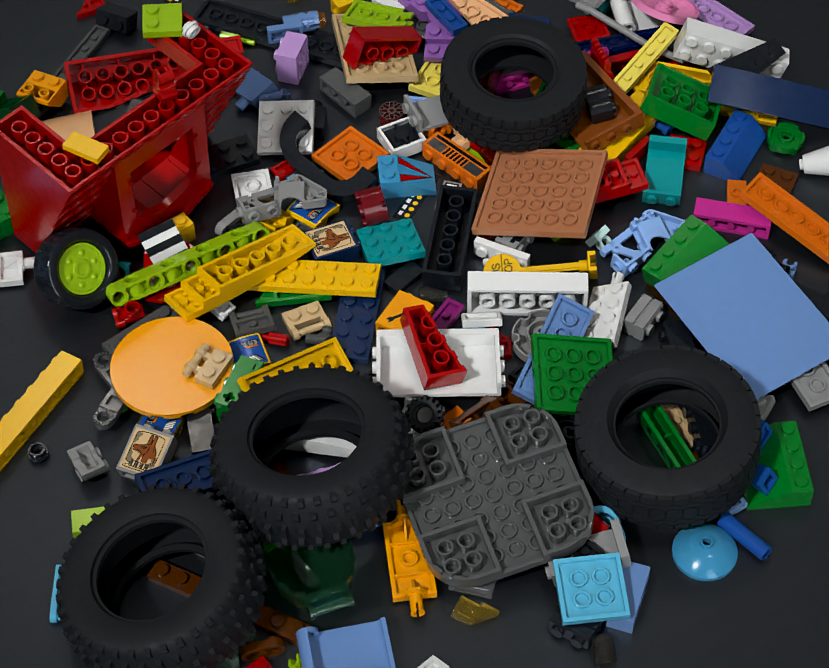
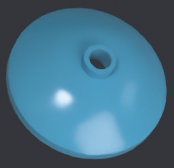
(702, 560)

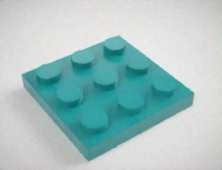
(391, 242)

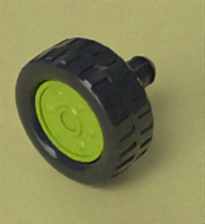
(75, 267)

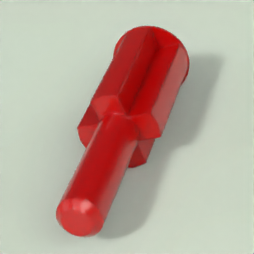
(277, 338)

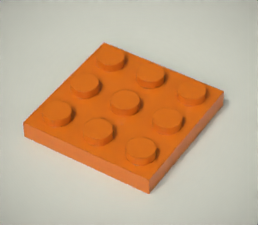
(348, 154)

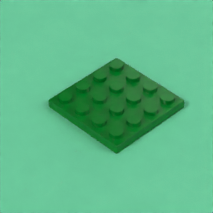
(564, 367)

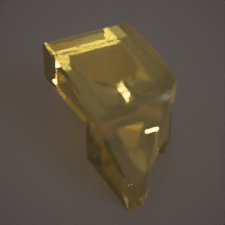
(473, 613)

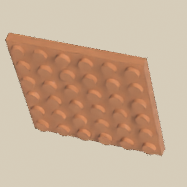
(540, 193)

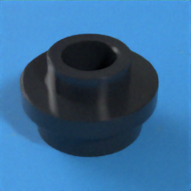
(35, 448)

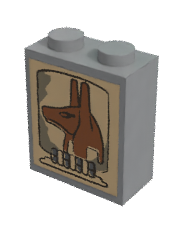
(146, 450)

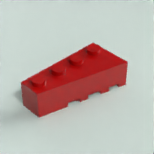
(380, 43)
(431, 354)

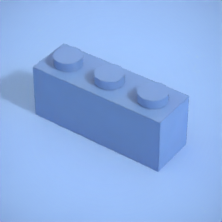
(635, 580)

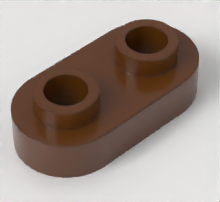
(269, 648)

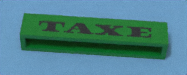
(665, 437)

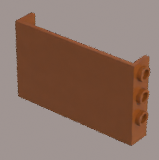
(598, 135)

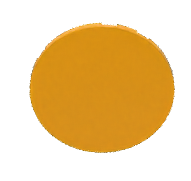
(151, 362)

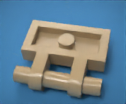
(213, 368)

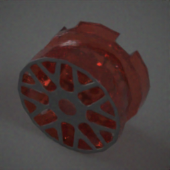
(390, 114)

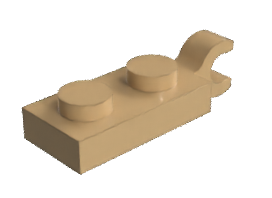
(681, 424)

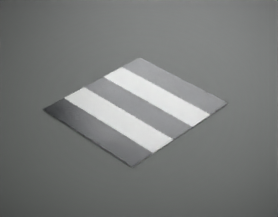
(162, 241)

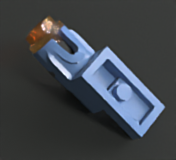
(296, 23)

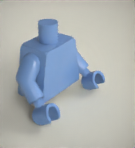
(258, 88)

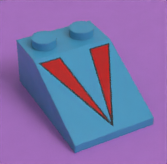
(405, 177)

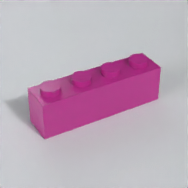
(732, 218)

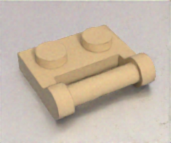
(305, 316)

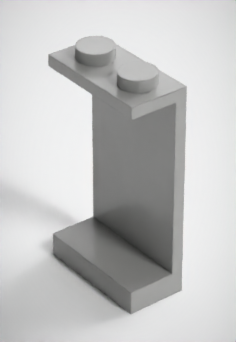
(424, 113)
(609, 541)

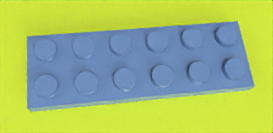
(563, 319)

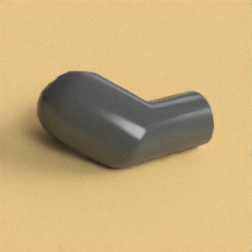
(324, 335)

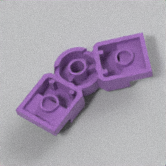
(436, 35)

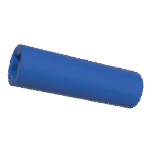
(745, 536)

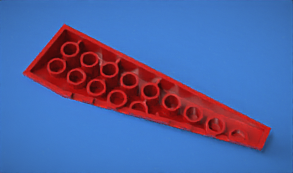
(118, 78)

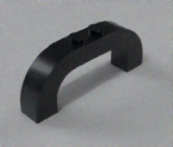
(341, 191)

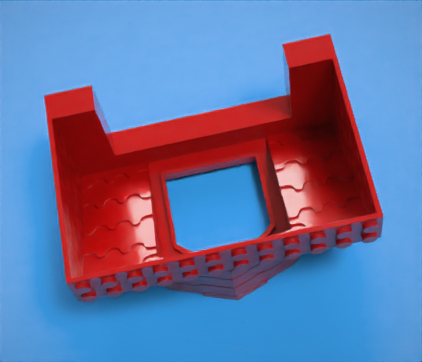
(140, 176)

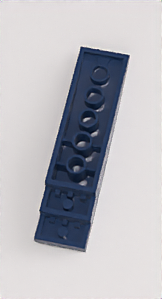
(769, 96)

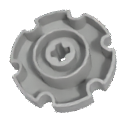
(523, 330)

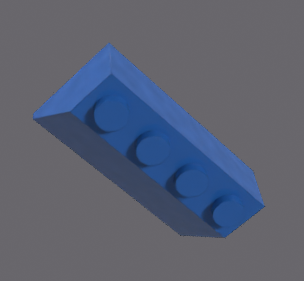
(734, 147)

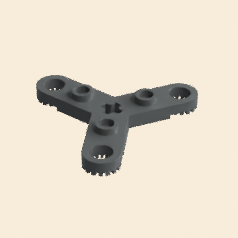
(111, 404)

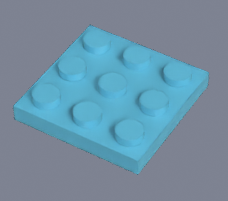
(591, 588)

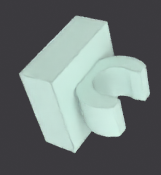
(599, 236)

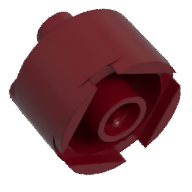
(372, 206)

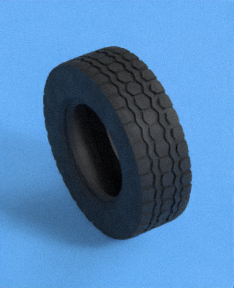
(505, 122)

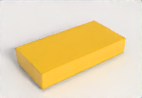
(85, 147)

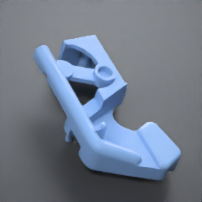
(644, 229)

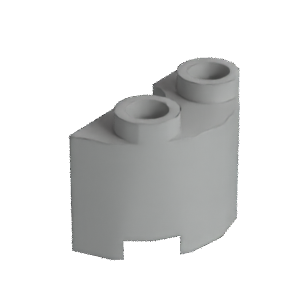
(87, 461)

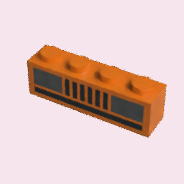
(456, 161)

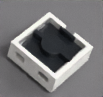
(400, 138)

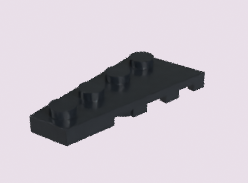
(755, 59)

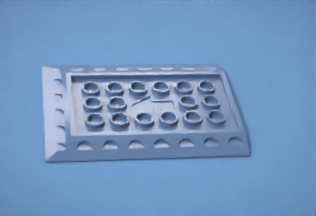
(749, 314)

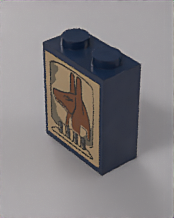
(334, 242)

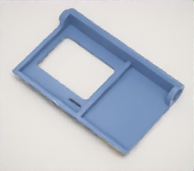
(346, 647)

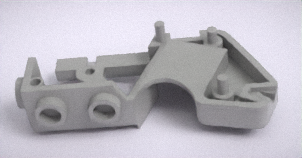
(296, 187)

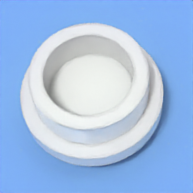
(191, 29)

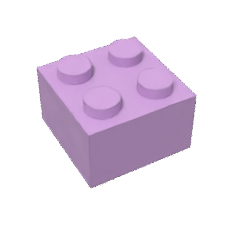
(291, 57)

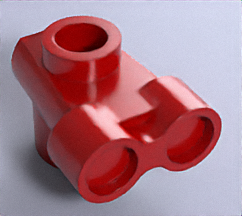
(128, 314)

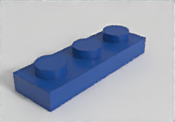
(446, 16)

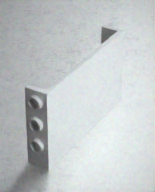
(476, 350)

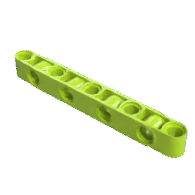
(174, 268)

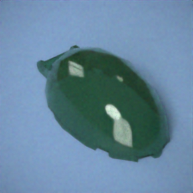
(313, 579)

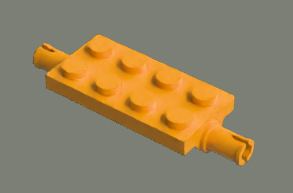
(406, 565)

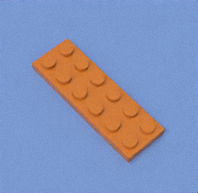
(788, 214)

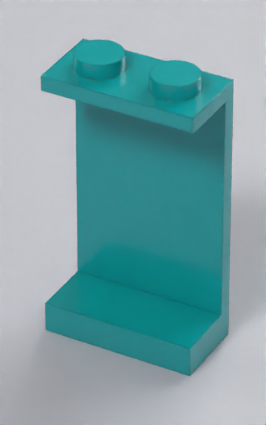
(665, 170)

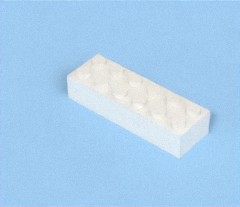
(710, 45)
(522, 292)

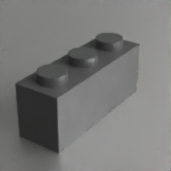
(347, 95)

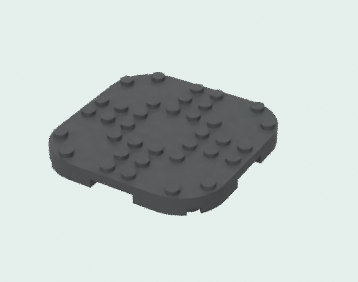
(496, 496)

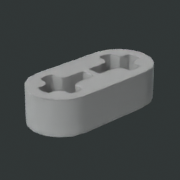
(228, 223)

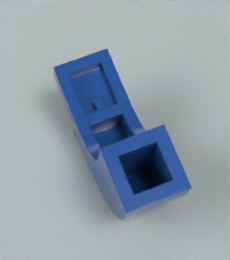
(764, 477)

